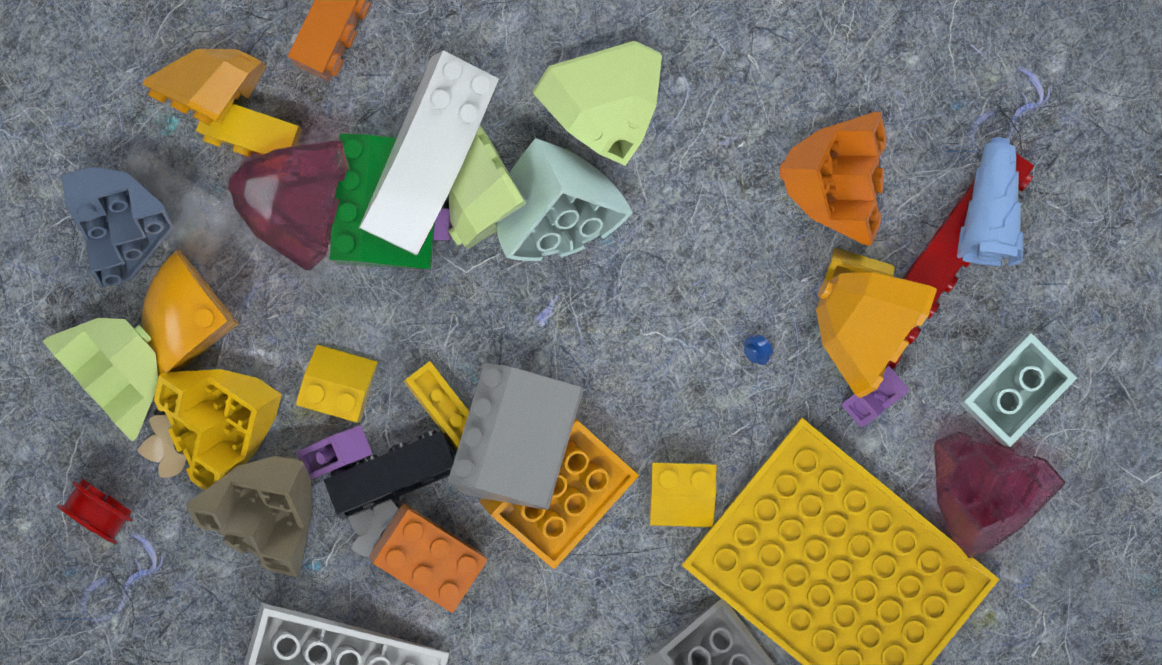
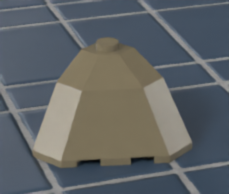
(260, 510)

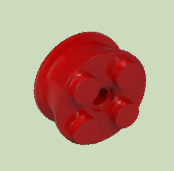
(94, 512)

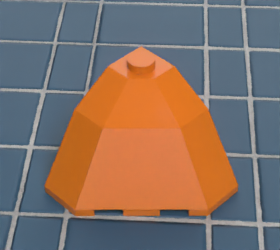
(839, 175)

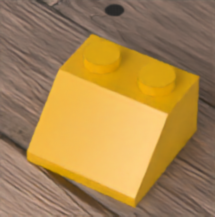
(337, 383)
(682, 494)

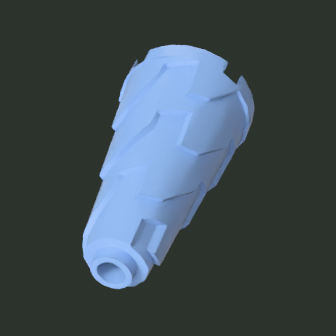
(994, 213)

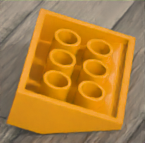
(584, 491)

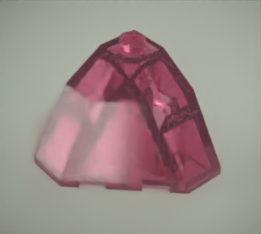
(291, 198)
(989, 490)

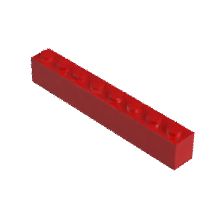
(939, 259)

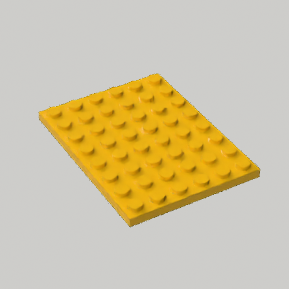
(837, 562)

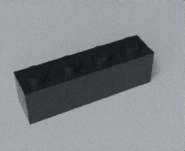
(390, 475)

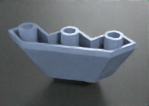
(117, 220)

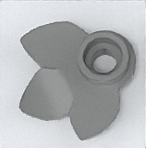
(371, 526)

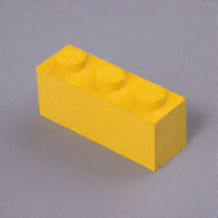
(250, 132)

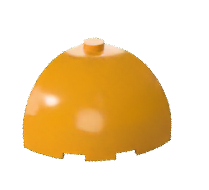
(182, 314)

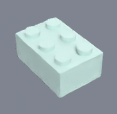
(1017, 390)

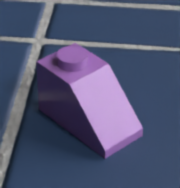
(335, 452)

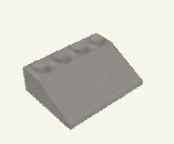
(515, 437)
(711, 639)

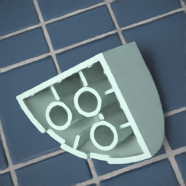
(565, 204)

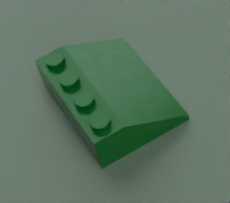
(351, 245)

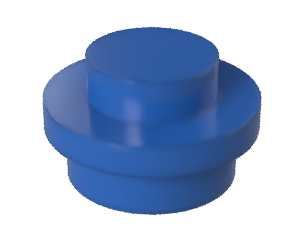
(758, 349)

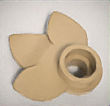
(162, 449)

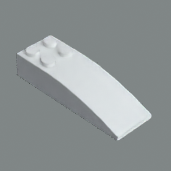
(429, 151)
(305, 639)

